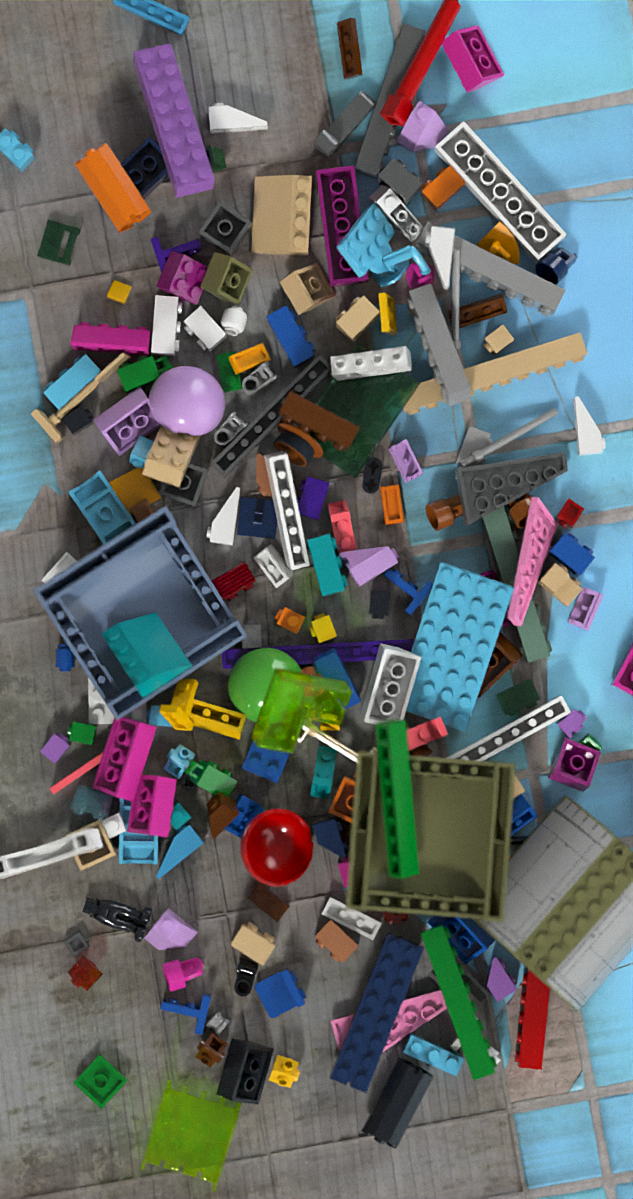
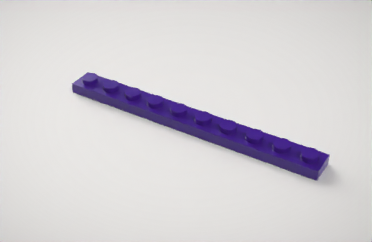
(305, 653)

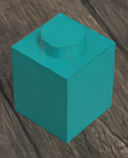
(179, 816)

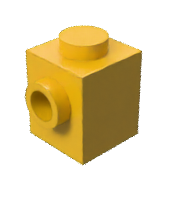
(322, 628)

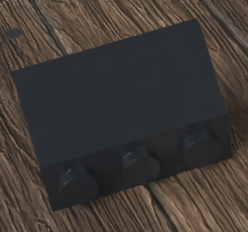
(245, 1071)

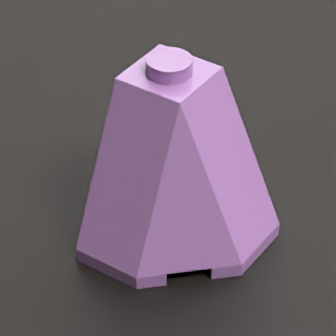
(422, 129)
(369, 563)
(170, 932)

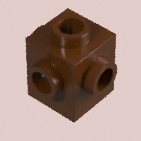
(211, 1050)

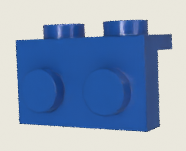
(247, 811)

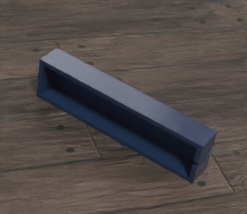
(376, 1012)

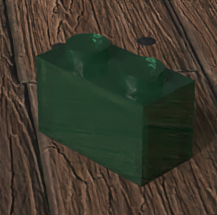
(517, 697)

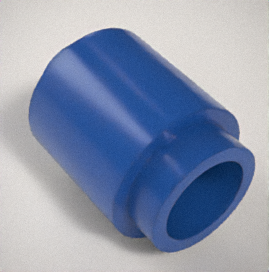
(64, 658)

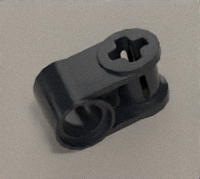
(245, 975)

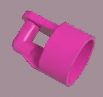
(415, 279)
(178, 972)

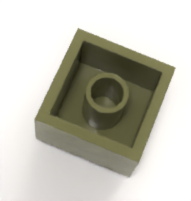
(226, 278)

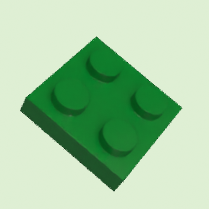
(100, 1081)

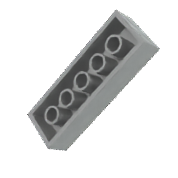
(438, 345)

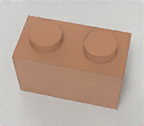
(336, 940)

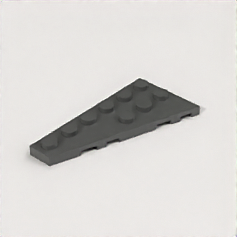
(496, 484)

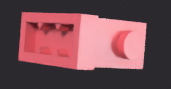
(342, 526)
(425, 733)

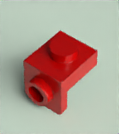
(569, 514)

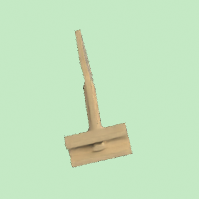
(49, 423)
(312, 730)

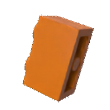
(442, 188)

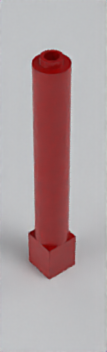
(399, 105)

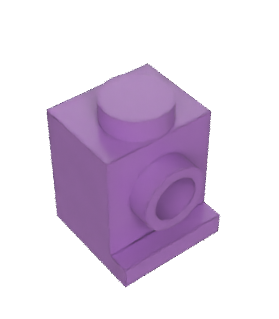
(572, 722)

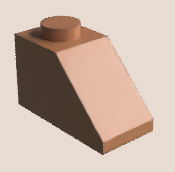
(262, 476)

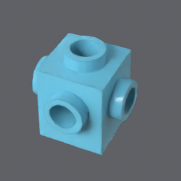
(180, 758)

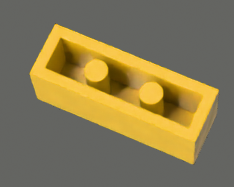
(217, 719)

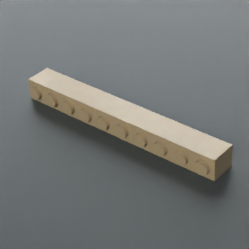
(504, 369)

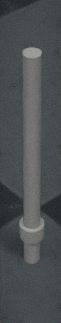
(455, 298)
(478, 455)

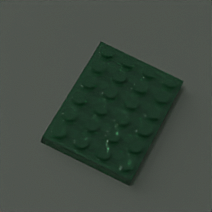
(369, 404)

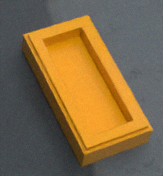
(249, 358)

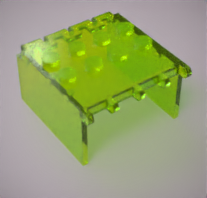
(191, 1134)

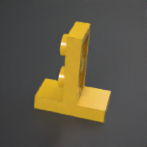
(179, 709)

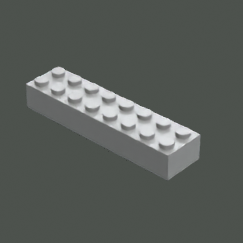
(501, 275)

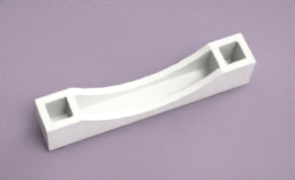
(61, 849)

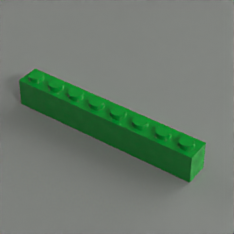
(397, 798)
(458, 1002)

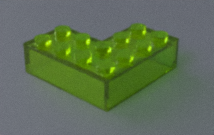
(292, 700)

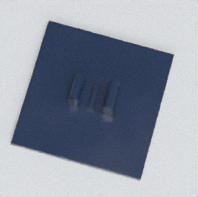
(257, 518)

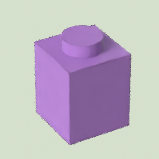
(56, 747)

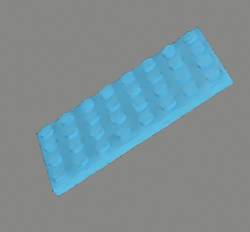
(456, 644)

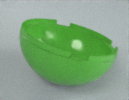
(252, 677)

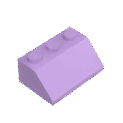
(127, 421)

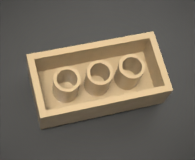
(170, 456)

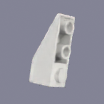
(396, 212)

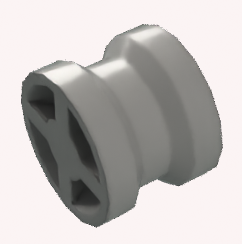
(217, 1023)

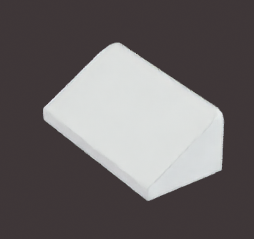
(273, 565)

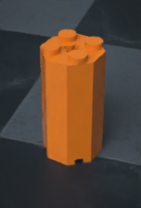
(113, 188)

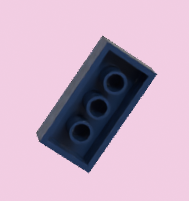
(146, 167)

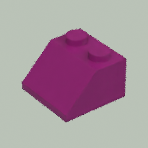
(574, 765)

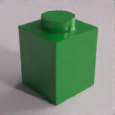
(82, 733)

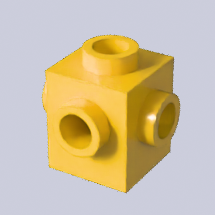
(284, 1071)

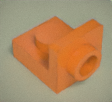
(289, 620)

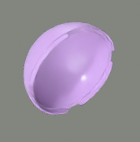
(187, 401)

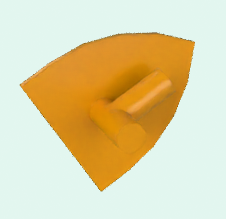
(501, 243)

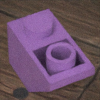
(498, 981)

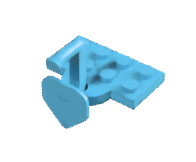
(368, 248)

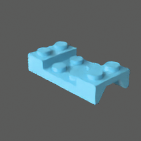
(102, 508)
(133, 846)

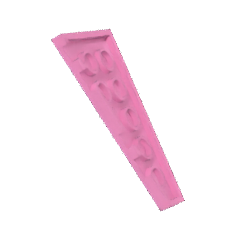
(535, 547)
(412, 1014)

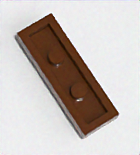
(349, 48)
(480, 310)

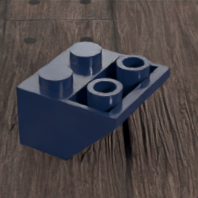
(329, 836)

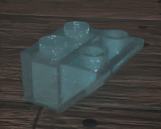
(91, 801)

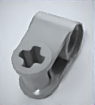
(259, 379)
(230, 429)

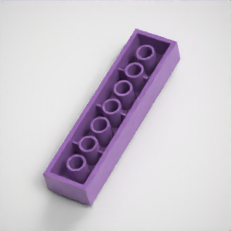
(173, 120)

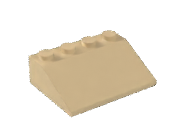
(281, 215)

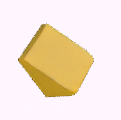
(119, 292)

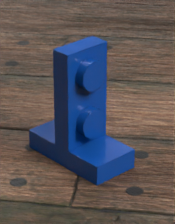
(409, 588)
(189, 1009)

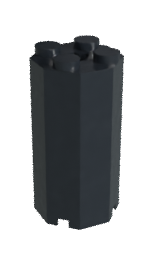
(397, 1103)

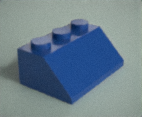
(465, 934)

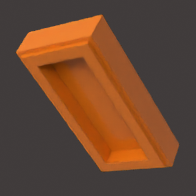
(391, 504)

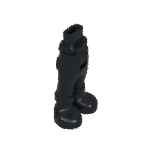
(108, 911)

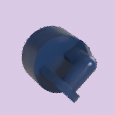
(553, 266)

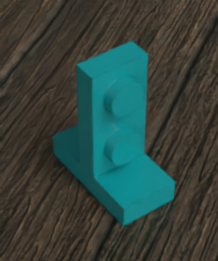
(323, 772)

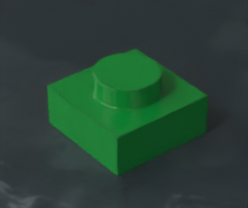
(591, 742)

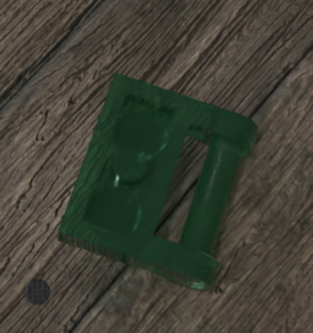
(52, 242)

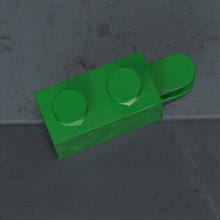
(142, 372)
(210, 778)

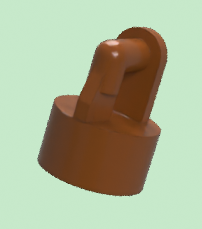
(520, 510)
(444, 512)

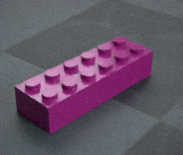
(338, 213)

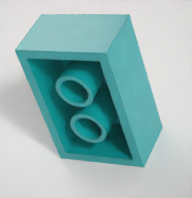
(327, 565)

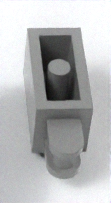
(473, 440)

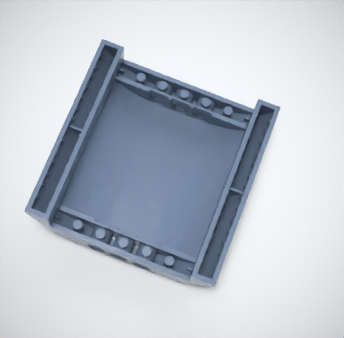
(132, 577)

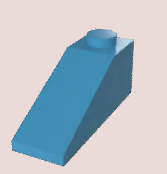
(182, 845)

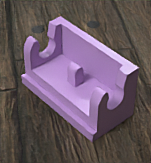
(405, 461)
(585, 608)

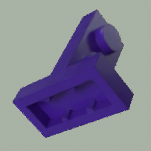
(190, 248)

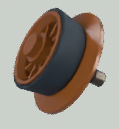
(297, 444)

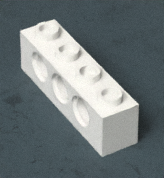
(371, 363)

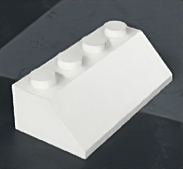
(390, 684)

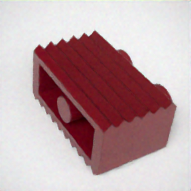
(234, 581)

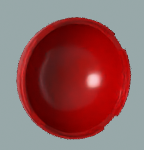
(276, 847)

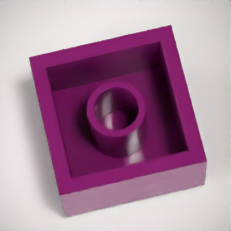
(182, 277)

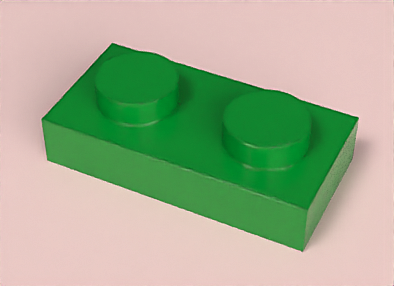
(229, 379)

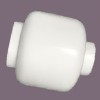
(233, 320)

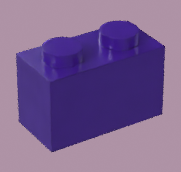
(312, 497)

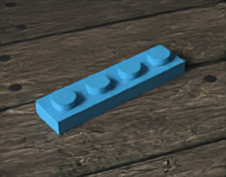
(156, 14)

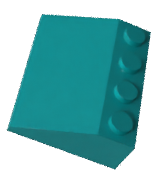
(146, 652)

